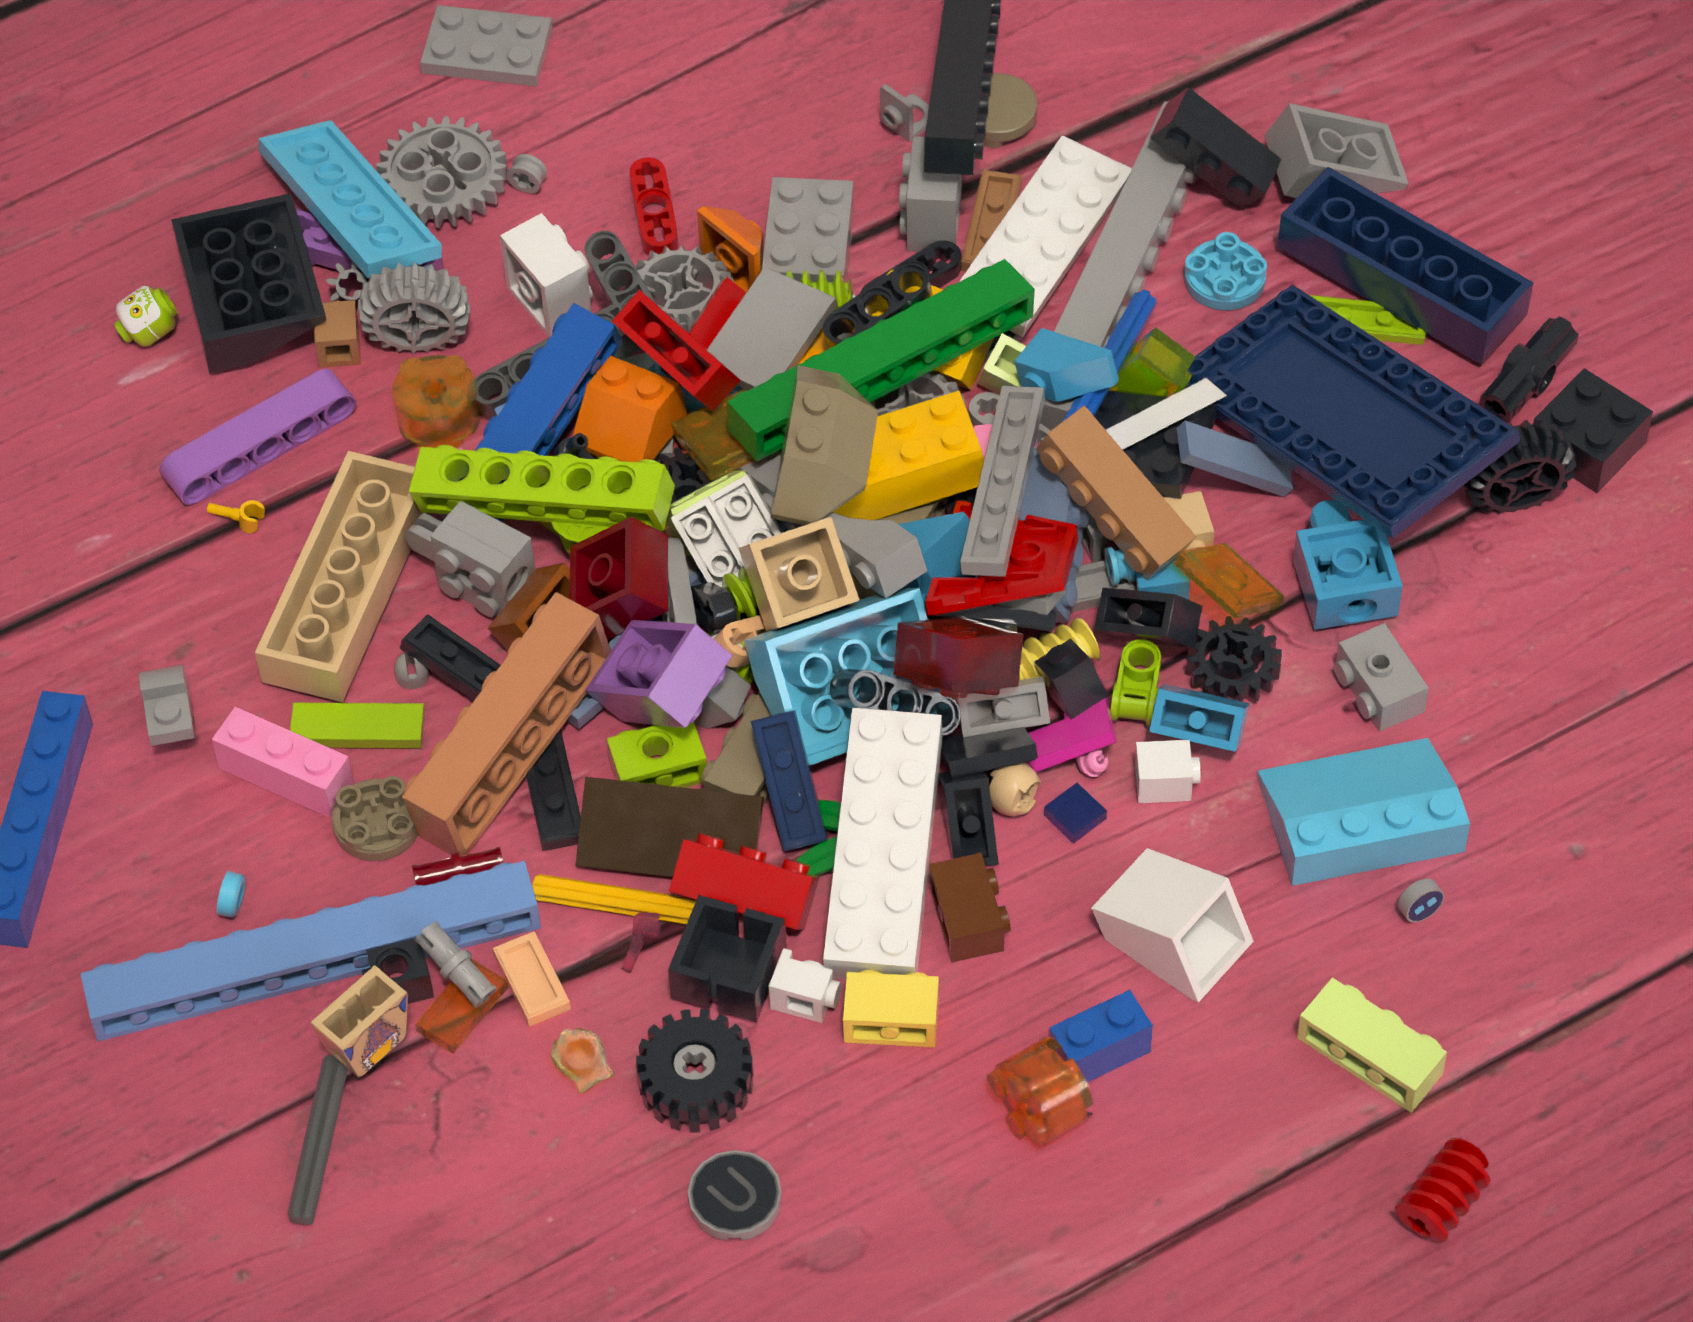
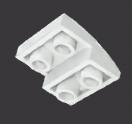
(722, 524)

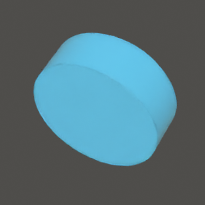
(231, 894)

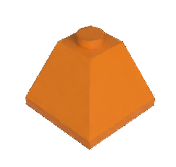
(732, 241)

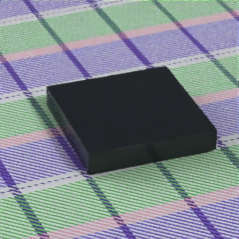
(986, 751)

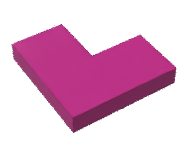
(1074, 736)

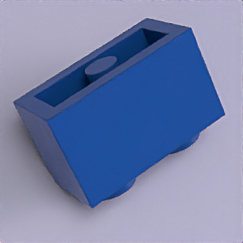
(1105, 1035)

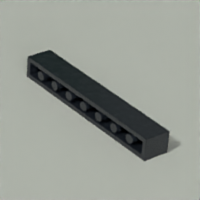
(961, 86)

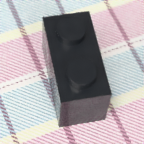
(1148, 616)

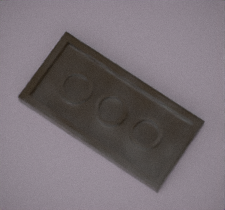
(644, 824)

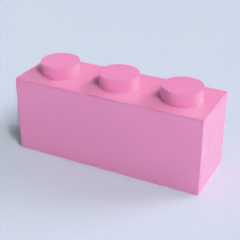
(281, 761)

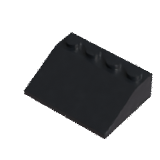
(248, 279)

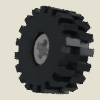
(695, 1096)

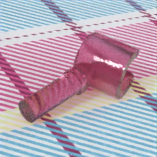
(645, 926)

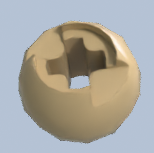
(1014, 789)

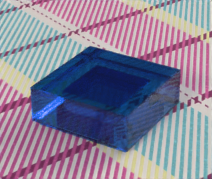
(1075, 812)

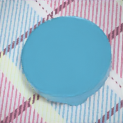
(1225, 273)

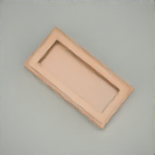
(531, 979)

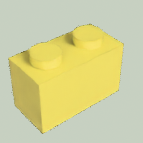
(891, 1009)

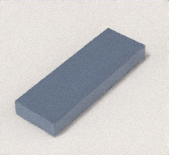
(1232, 458)

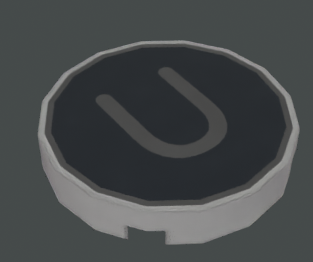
(734, 1195)

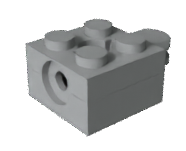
(474, 556)

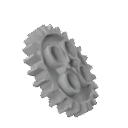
(444, 169)

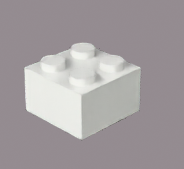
(544, 271)

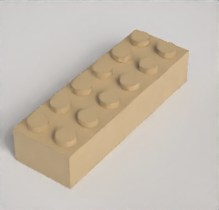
(341, 580)

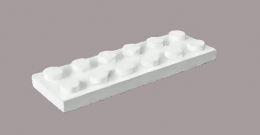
(1054, 219)

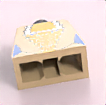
(364, 1022)

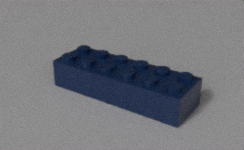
(1404, 265)

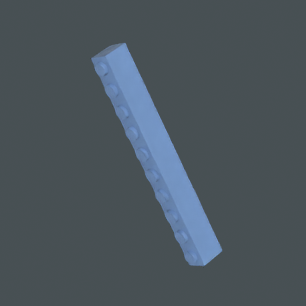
(303, 950)

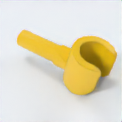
(247, 509)

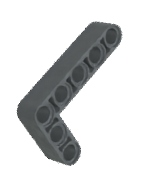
(611, 275)

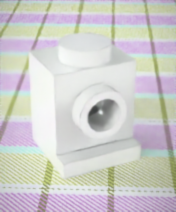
(803, 988)

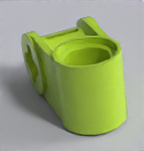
(1136, 688)

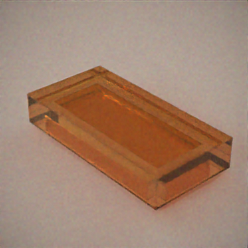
(452, 1014)

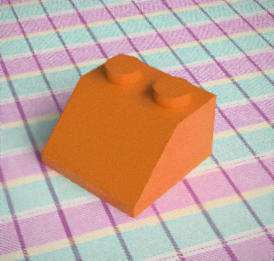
(629, 411)

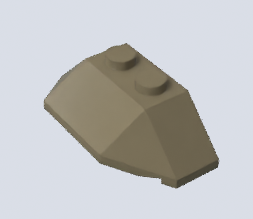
(823, 447)

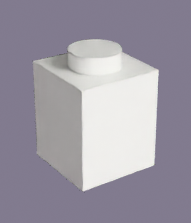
(1165, 771)

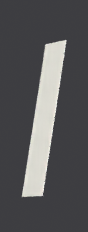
(1165, 413)

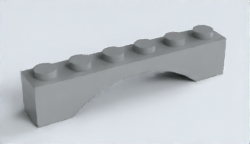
(875, 550)

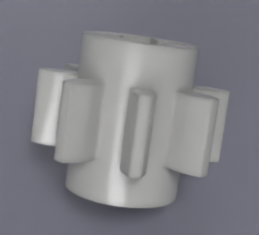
(345, 274)

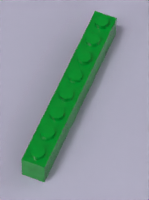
(893, 350)

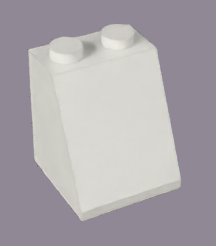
(1175, 921)

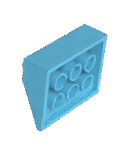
(800, 659)
(1364, 811)

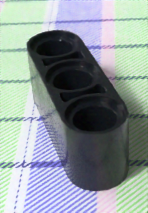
(883, 295)
(879, 689)

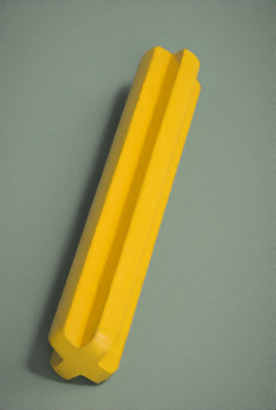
(611, 898)

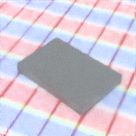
(771, 328)

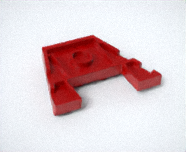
(1036, 567)

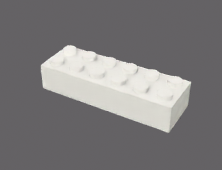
(883, 842)

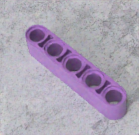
(257, 436)

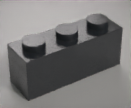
(1215, 148)

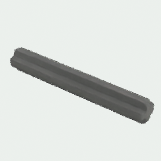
(317, 1141)

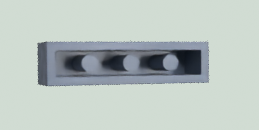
(1049, 498)

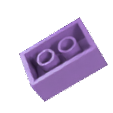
(659, 673)

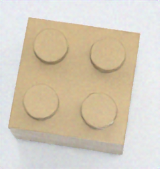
(798, 574)

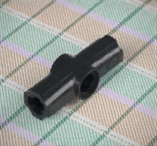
(1529, 368)

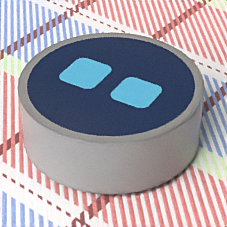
(1421, 900)

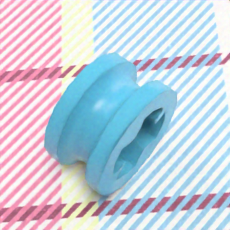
(1117, 566)

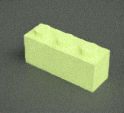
(1372, 1044)

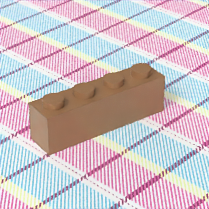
(1115, 493)

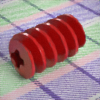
(1445, 1190)

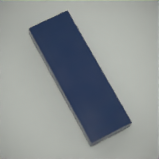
(789, 780)

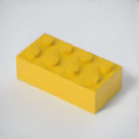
(919, 458)

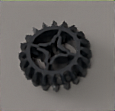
(1526, 472)

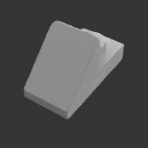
(1008, 710)

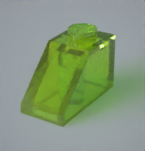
(1155, 367)

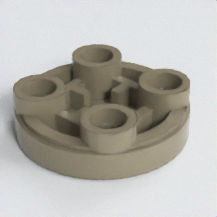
(1010, 110)
(373, 819)

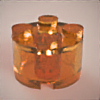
(1041, 1092)

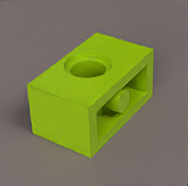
(680, 749)

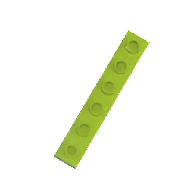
(438, 491)

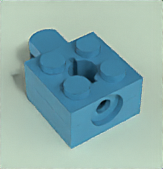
(1345, 569)

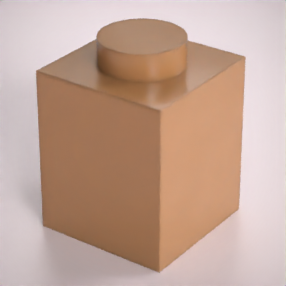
(339, 336)

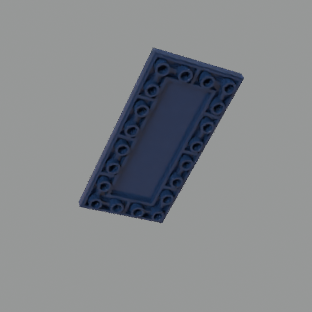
(1348, 411)

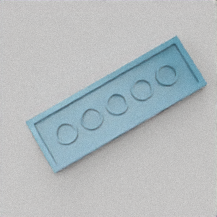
(349, 198)

